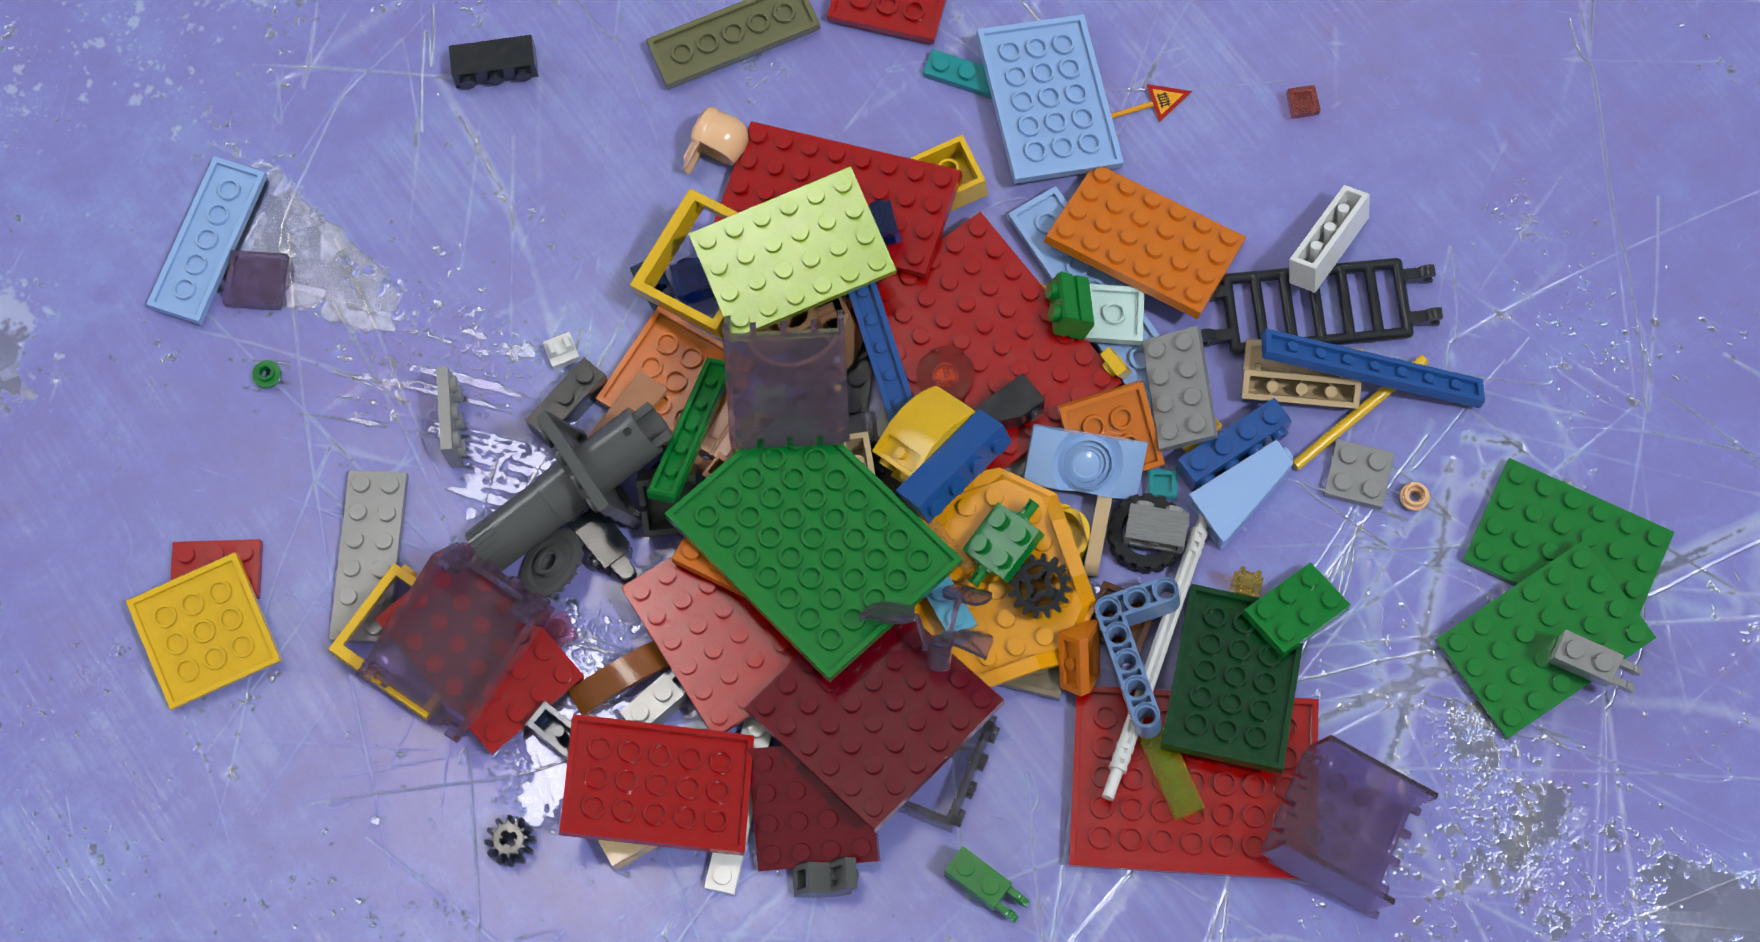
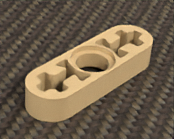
(1097, 535)

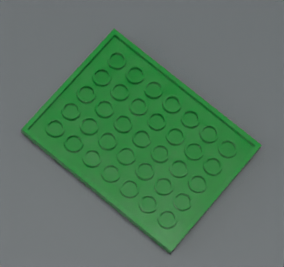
(813, 545)

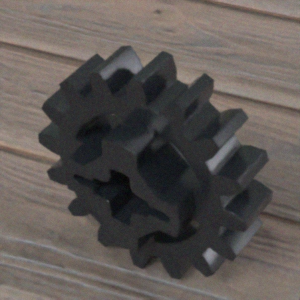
(1051, 592)

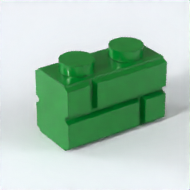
(1070, 305)

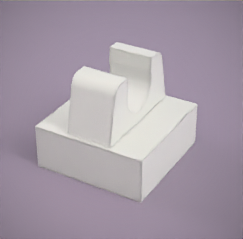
(561, 351)

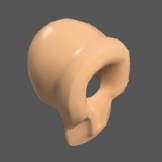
(716, 136)

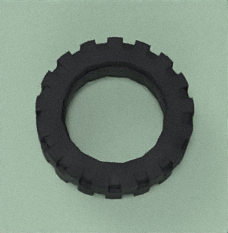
(1124, 554)

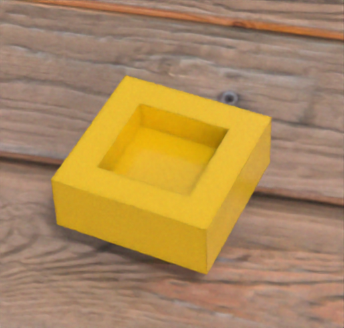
(1114, 364)

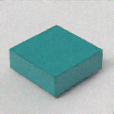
(1162, 483)

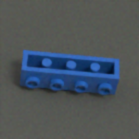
(1234, 444)
(954, 465)

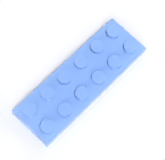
(206, 240)

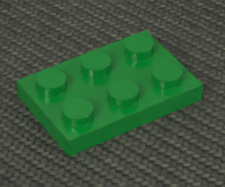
(1296, 609)

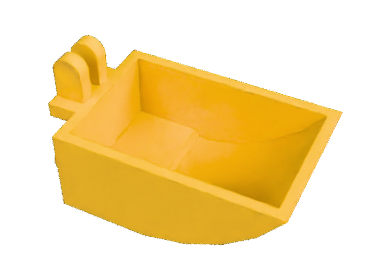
(920, 430)

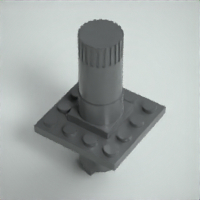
(583, 477)

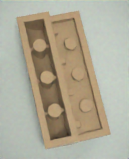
(1293, 384)

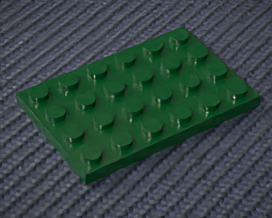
(1229, 686)

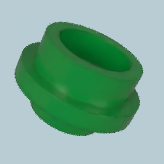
(269, 381)

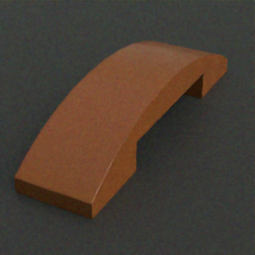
(618, 677)

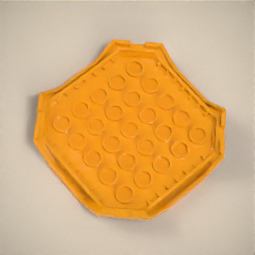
(1019, 641)

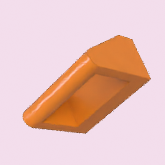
(1079, 657)

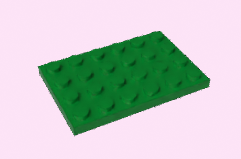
(1540, 518)
(1508, 642)

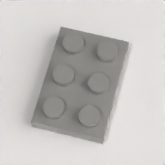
(450, 417)

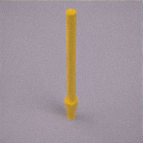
(1347, 422)

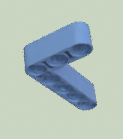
(1127, 651)

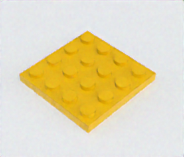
(204, 631)

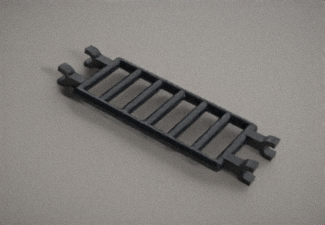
(1401, 276)

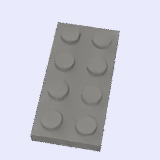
(1180, 389)

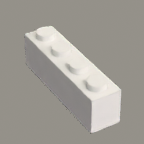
(1329, 238)

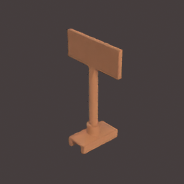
(644, 390)

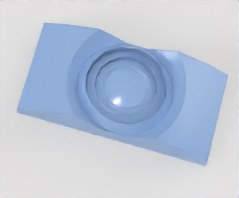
(1084, 462)

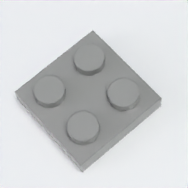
(1358, 474)

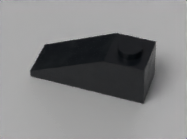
(1015, 403)

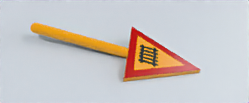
(1162, 99)

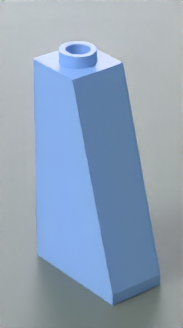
(1238, 492)

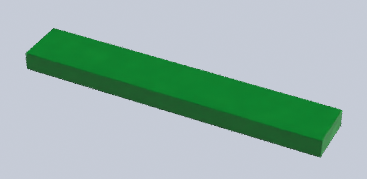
(689, 433)

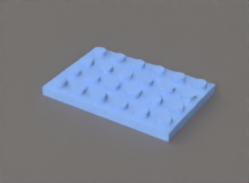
(1049, 98)

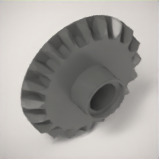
(553, 563)

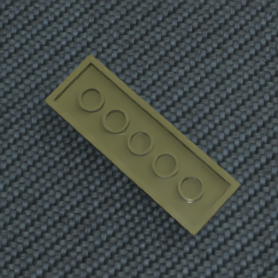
(729, 37)

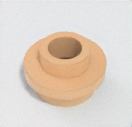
(1420, 490)

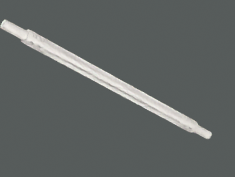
(1157, 653)

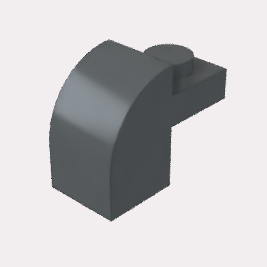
(825, 878)

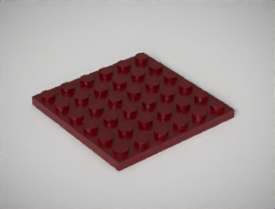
(878, 723)

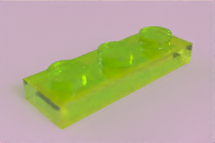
(1172, 777)

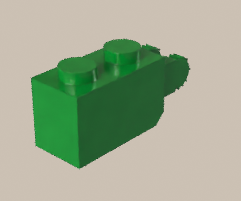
(983, 883)

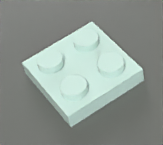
(1117, 315)

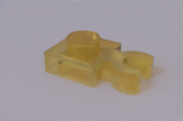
(1247, 582)

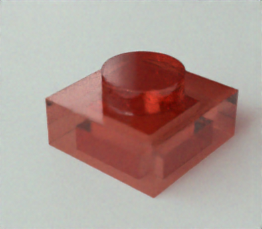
(1303, 101)

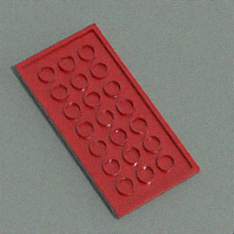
(786, 160)

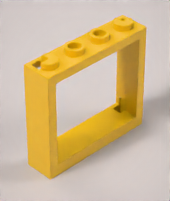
(665, 250)
(354, 661)

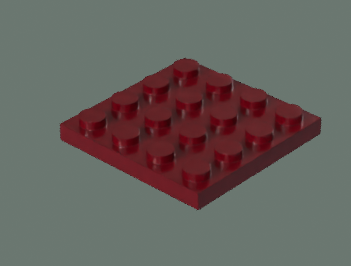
(800, 817)

